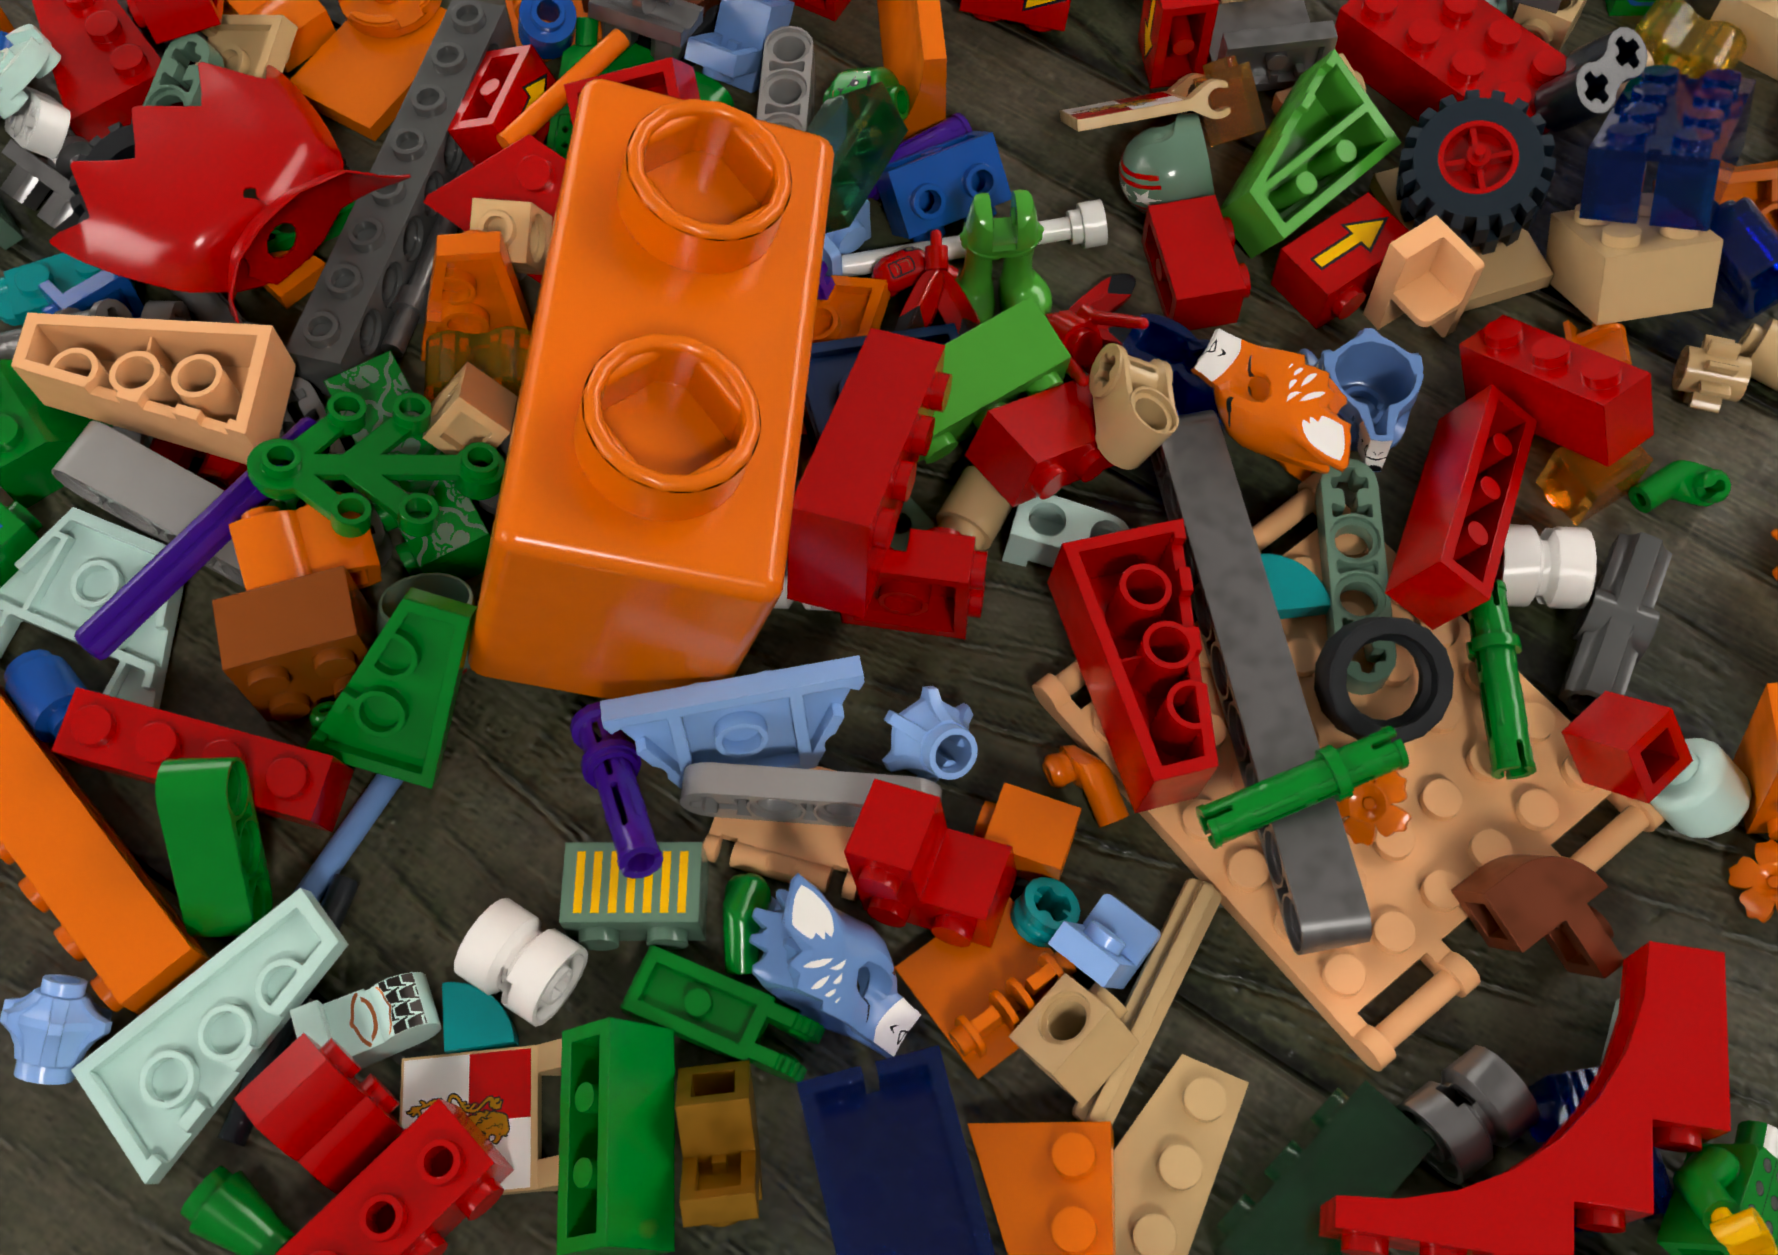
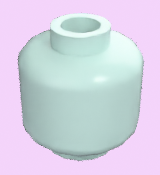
(1707, 794)

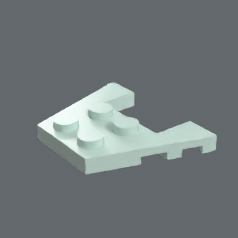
(72, 577)

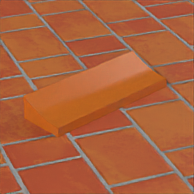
(917, 56)

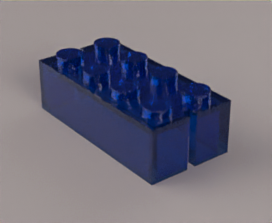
(1684, 125)
(894, 1160)

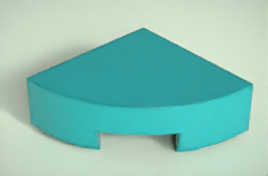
(1295, 588)
(474, 1020)

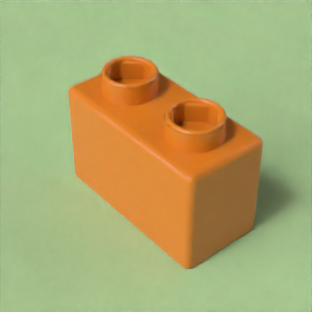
(657, 400)

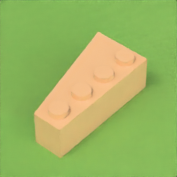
(167, 379)

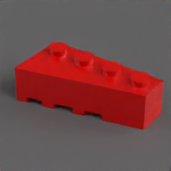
(864, 471)
(1139, 655)

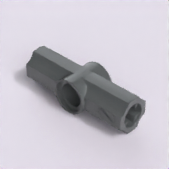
(1616, 621)

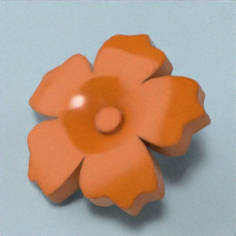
(1374, 809)
(1758, 881)

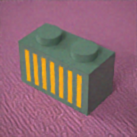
(606, 907)

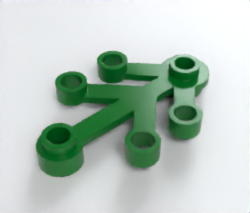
(370, 467)

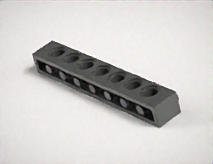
(392, 224)

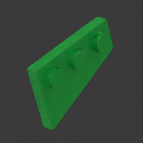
(403, 693)

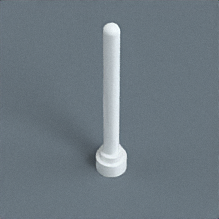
(1081, 226)

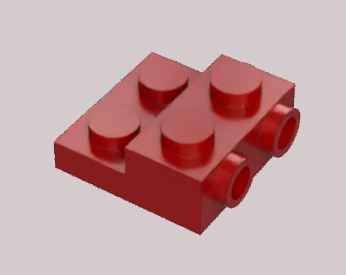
(929, 585)

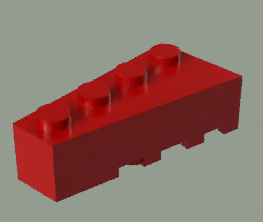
(102, 63)

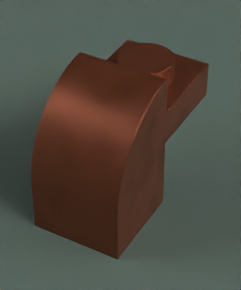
(1540, 896)

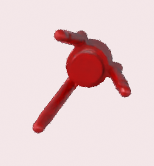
(1083, 338)

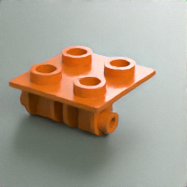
(982, 991)

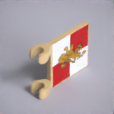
(1148, 106)
(499, 1095)

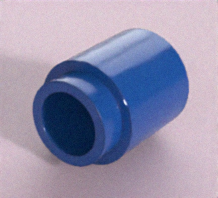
(547, 38)
(41, 690)

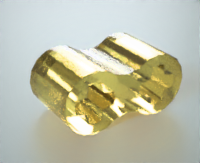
(1688, 41)
(496, 353)

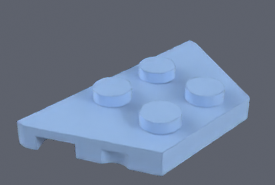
(744, 719)

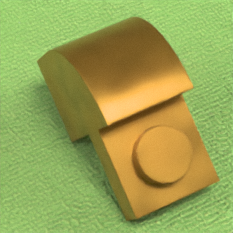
(718, 1144)

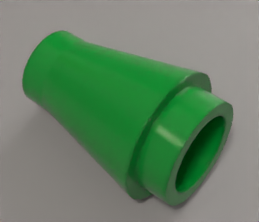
(234, 1215)

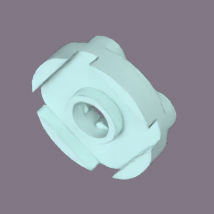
(27, 58)

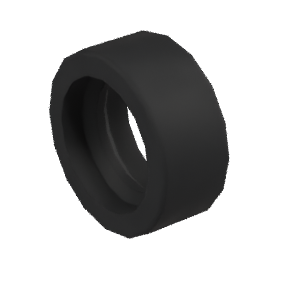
(1431, 660)

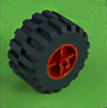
(1477, 168)

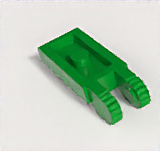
(716, 1012)

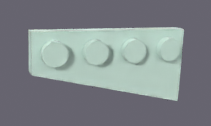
(195, 1044)

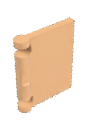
(785, 849)

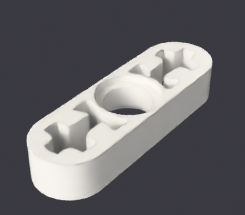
(39, 124)

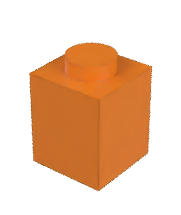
(1034, 826)

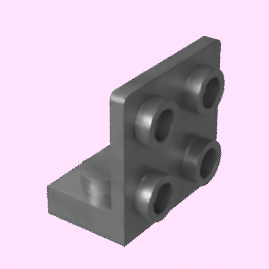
(1273, 38)

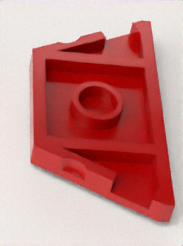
(518, 173)

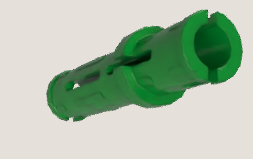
(1501, 694)
(1326, 776)

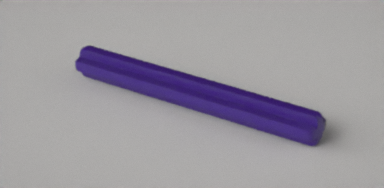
(173, 565)

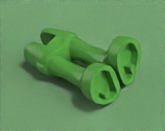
(999, 238)

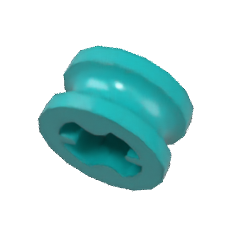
(1052, 898)

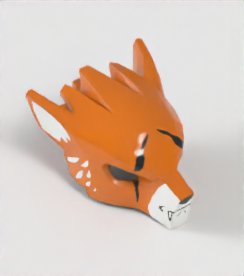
(1288, 407)

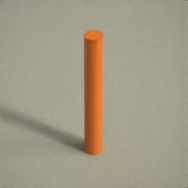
(555, 97)

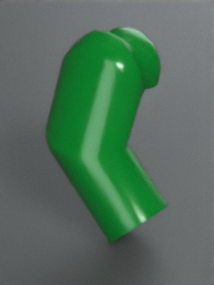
(741, 897)

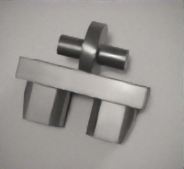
(664, 21)
(36, 176)

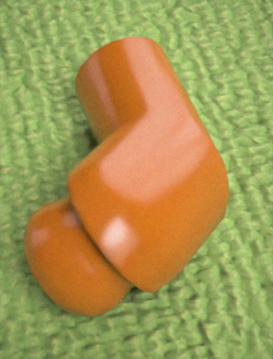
(1092, 776)

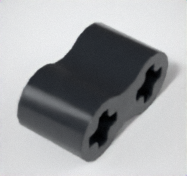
(1591, 79)

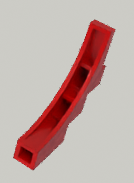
(1656, 1088)

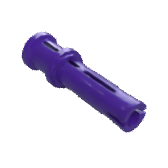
(612, 768)

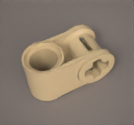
(1131, 405)

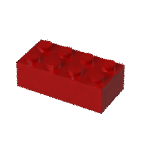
(1442, 48)

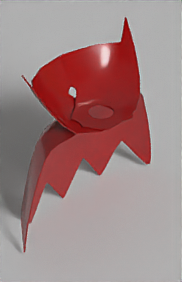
(180, 204)

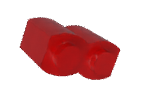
(321, 1112)

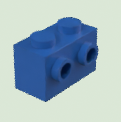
(940, 183)

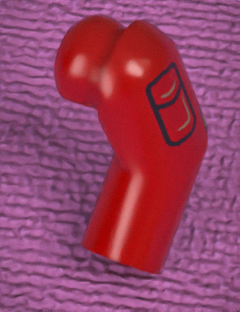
(903, 269)

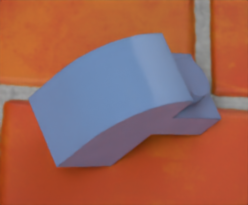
(737, 44)

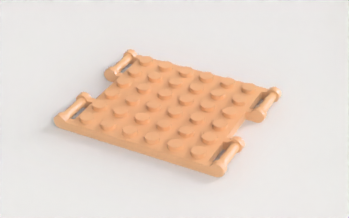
(1407, 878)

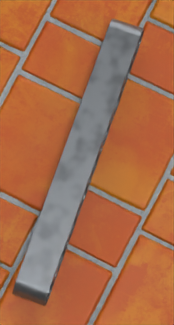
(1258, 685)

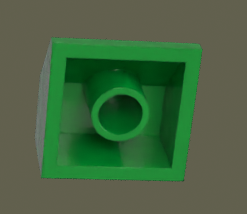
(31, 439)

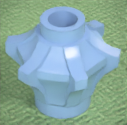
(931, 738)
(54, 1028)

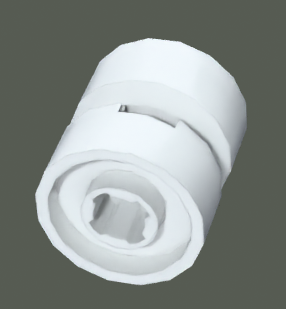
(1551, 566)
(513, 956)

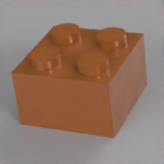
(294, 641)

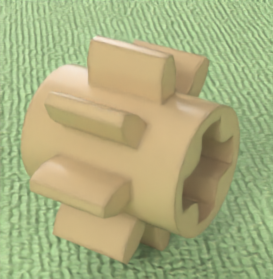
(1712, 373)

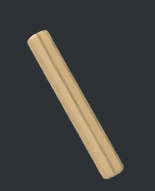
(1155, 992)

